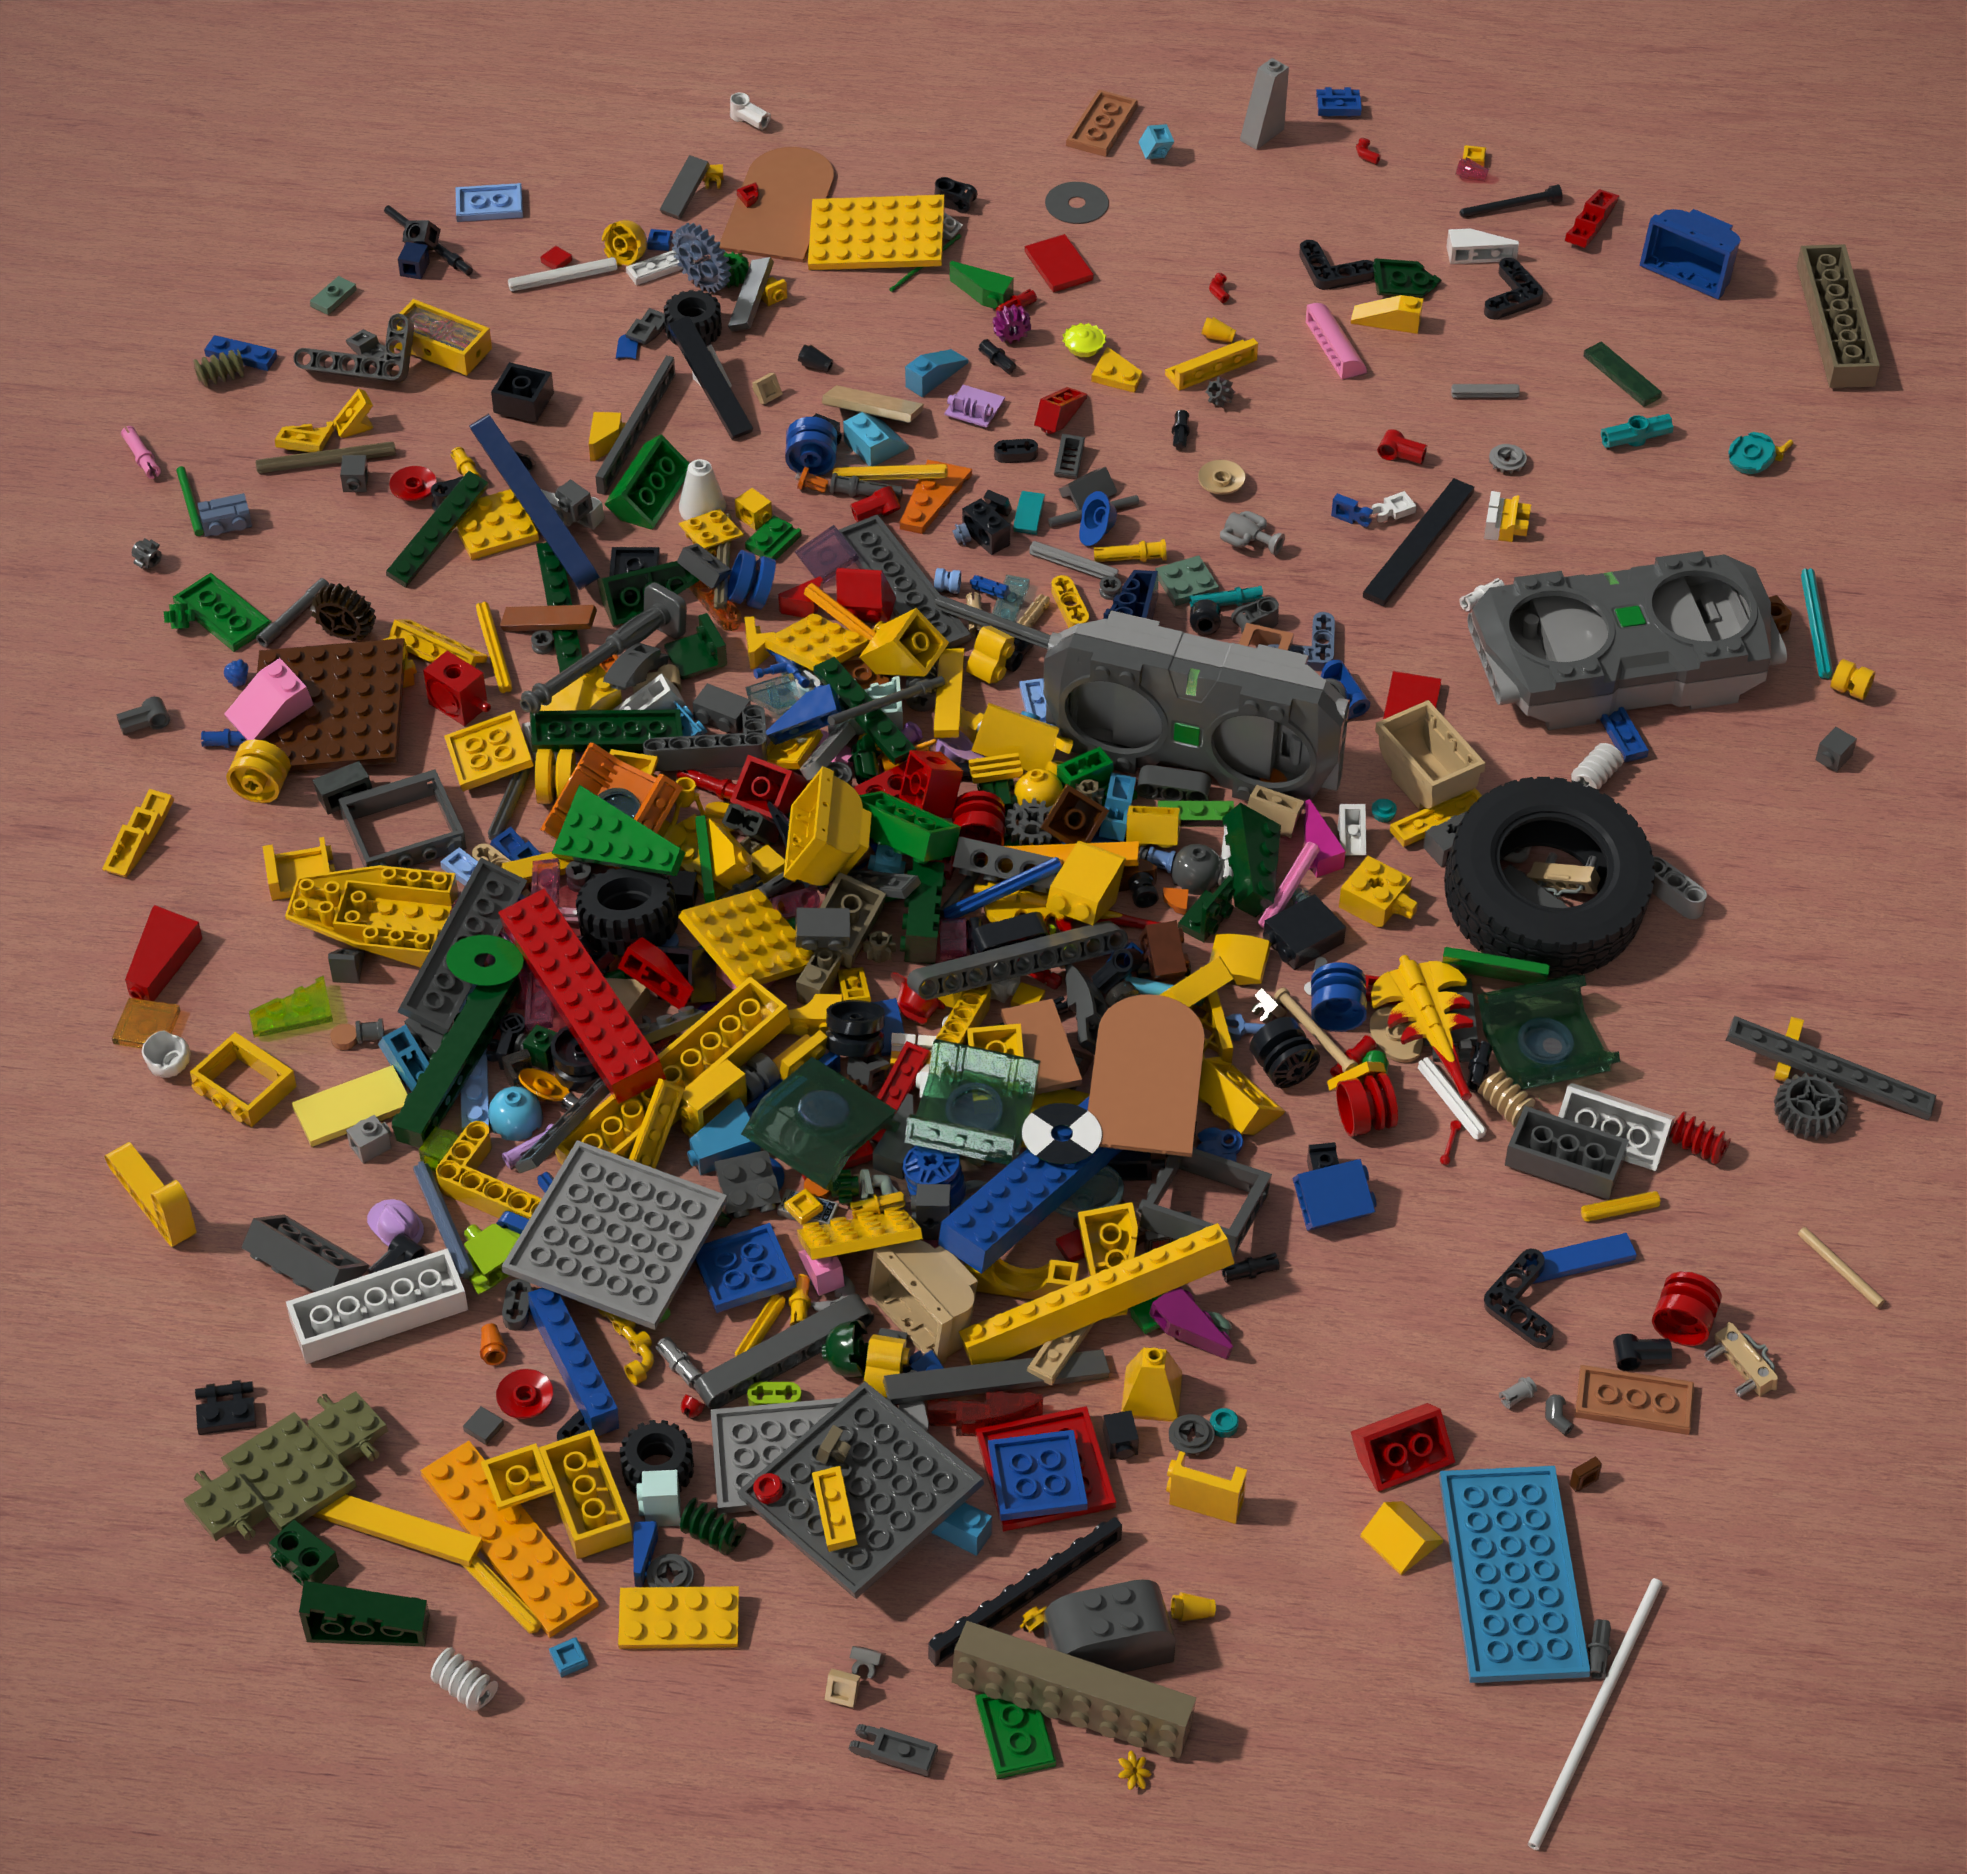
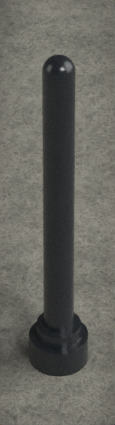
(1552, 194)

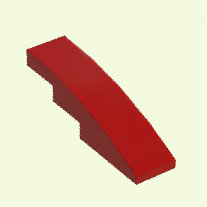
(1592, 218)

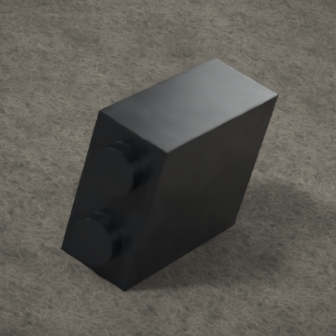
(1304, 932)

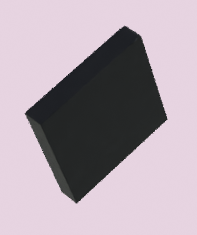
(633, 558)

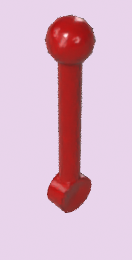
(1455, 1126)

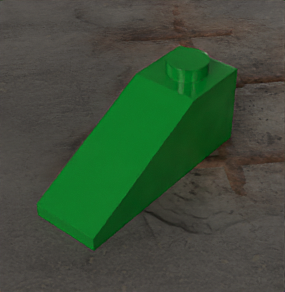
(982, 285)

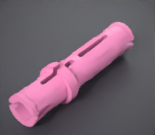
(144, 457)

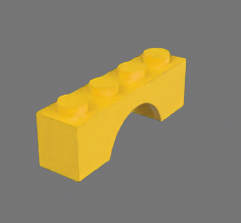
(812, 1016)
(1025, 1283)

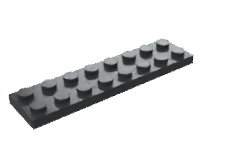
(882, 551)
(436, 991)

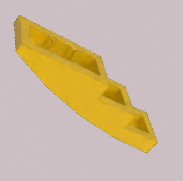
(138, 834)

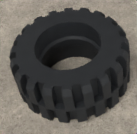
(624, 907)

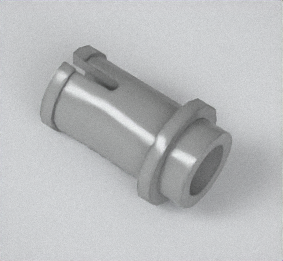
(1518, 1392)

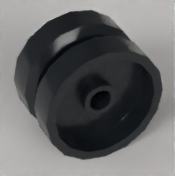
(855, 1028)
(571, 1063)

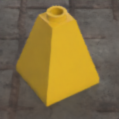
(1152, 1386)

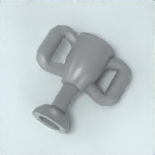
(1247, 527)

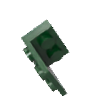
(699, 651)
(1209, 911)

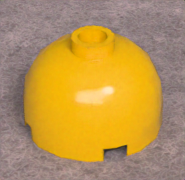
(624, 242)
(1039, 785)

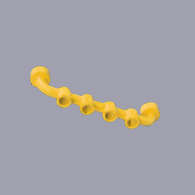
(638, 1343)

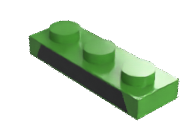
(1200, 812)

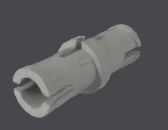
(678, 1361)

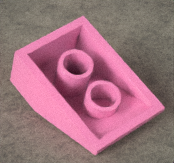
(269, 702)

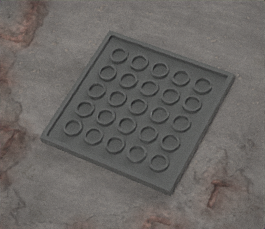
(895, 1484)

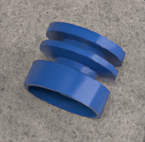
(1338, 997)
(934, 1167)

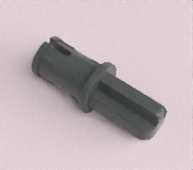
(1599, 1649)

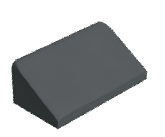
(703, 565)

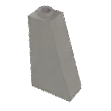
(1267, 105)

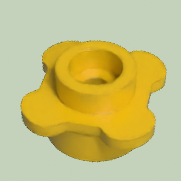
(1033, 1619)

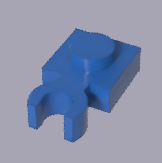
(1348, 511)

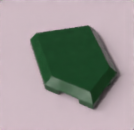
(1403, 278)

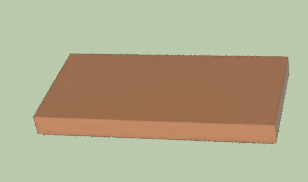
(1102, 123)
(1045, 1041)
(1634, 1399)

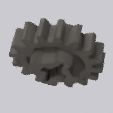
(1030, 820)

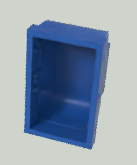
(1691, 250)

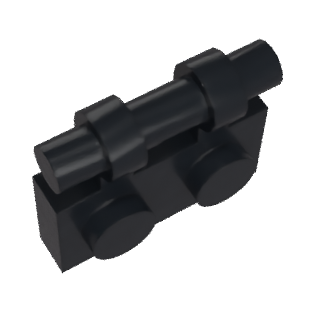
(228, 1414)

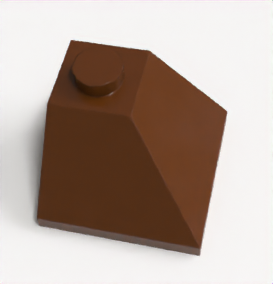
(1074, 817)

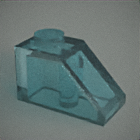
(775, 694)

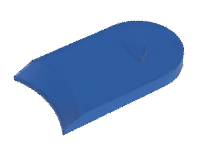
(626, 348)

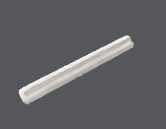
(562, 274)

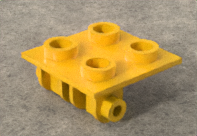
(711, 530)

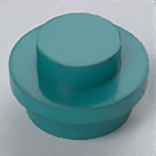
(1384, 810)

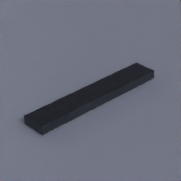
(710, 377)

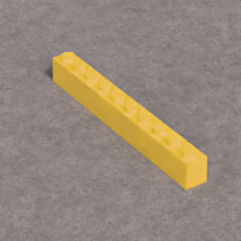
(1097, 1296)

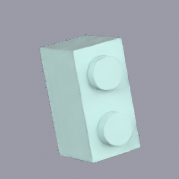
(660, 1497)

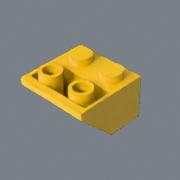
(1153, 825)

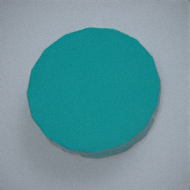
(1752, 453)

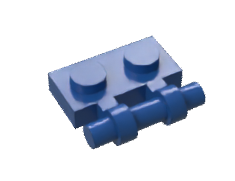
(1338, 102)

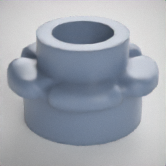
(961, 534)

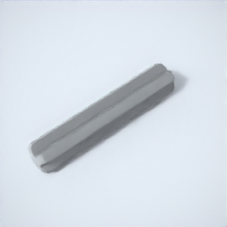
(1485, 390)

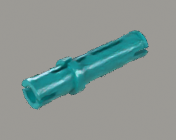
(1237, 596)

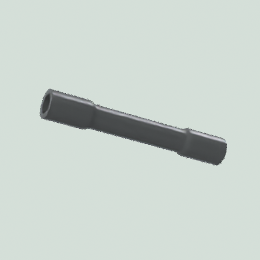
(274, 629)

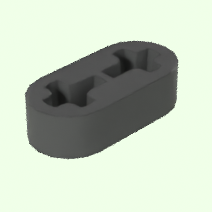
(512, 1303)

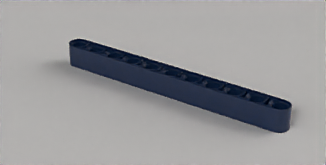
(534, 502)

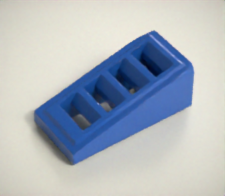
(644, 1542)

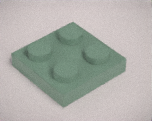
(1186, 579)

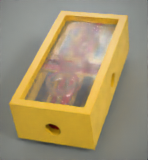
(446, 337)

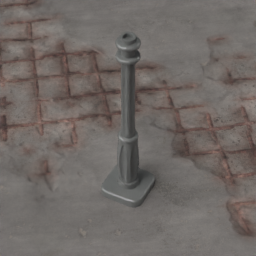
(662, 611)

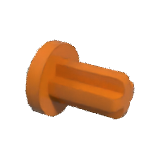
(811, 481)

